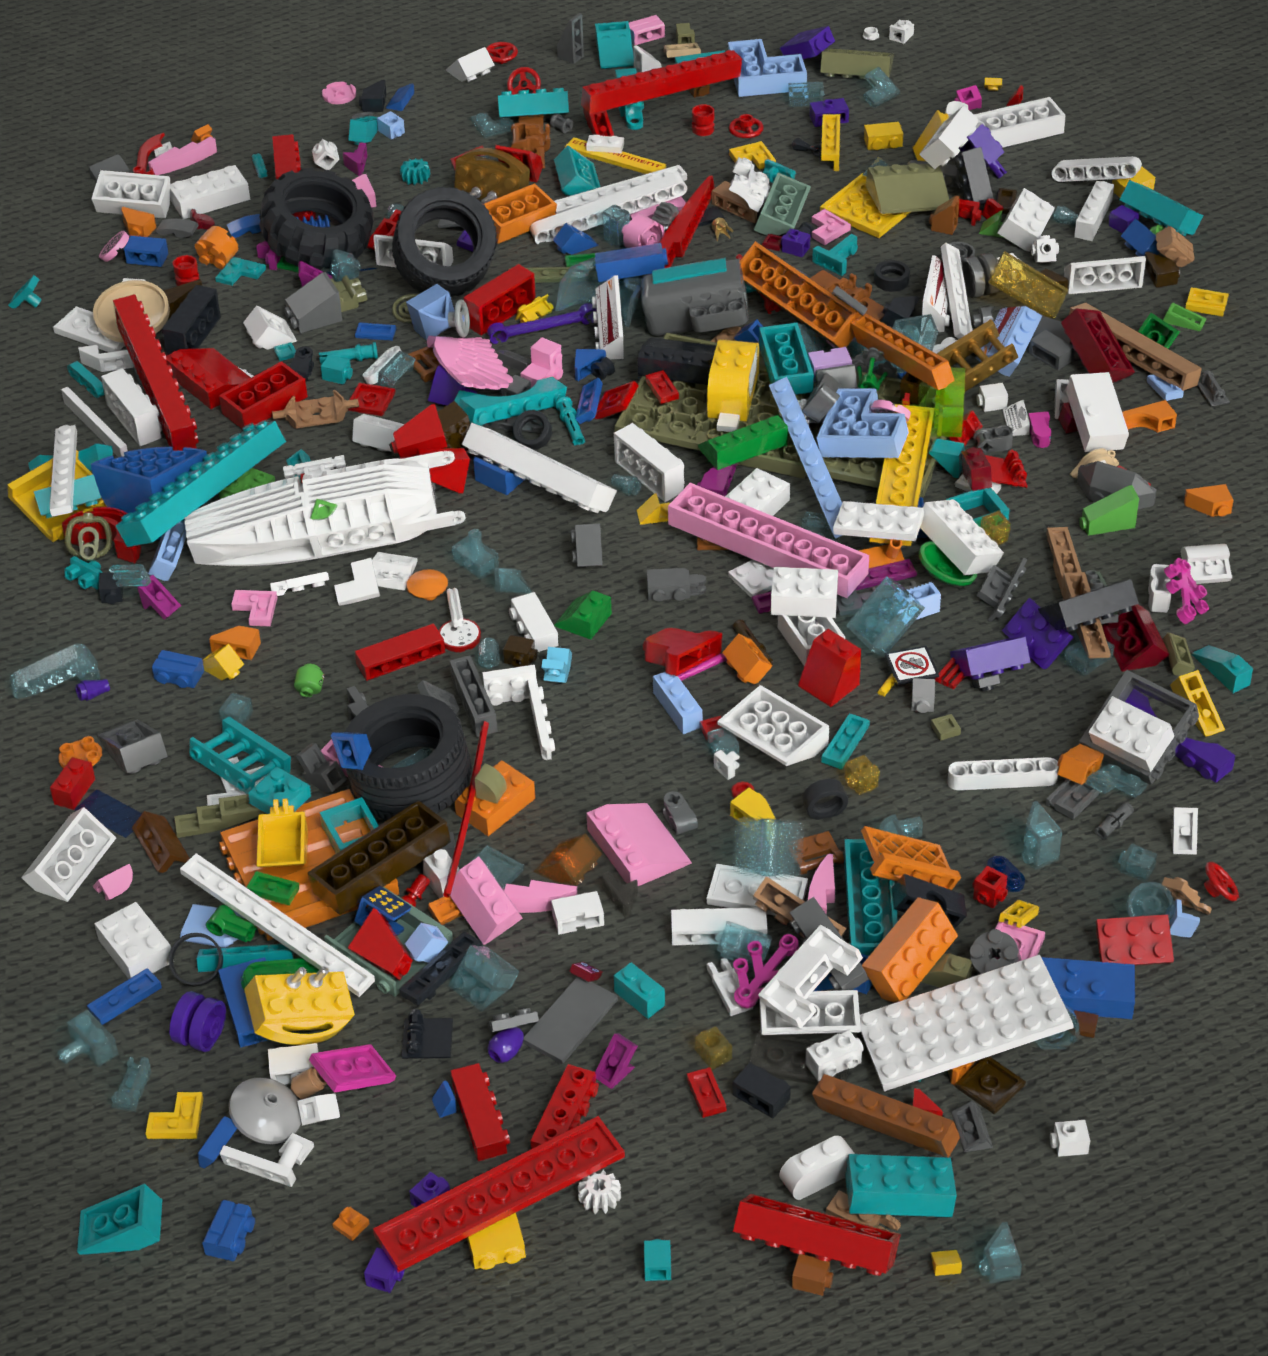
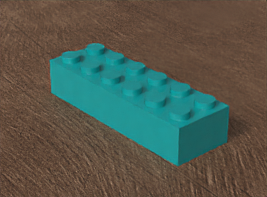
(868, 899)

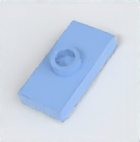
(1164, 389)

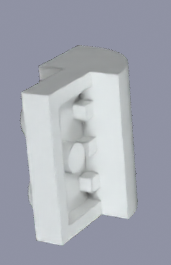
(1208, 562)

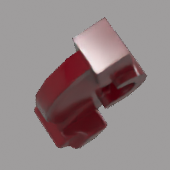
(204, 221)

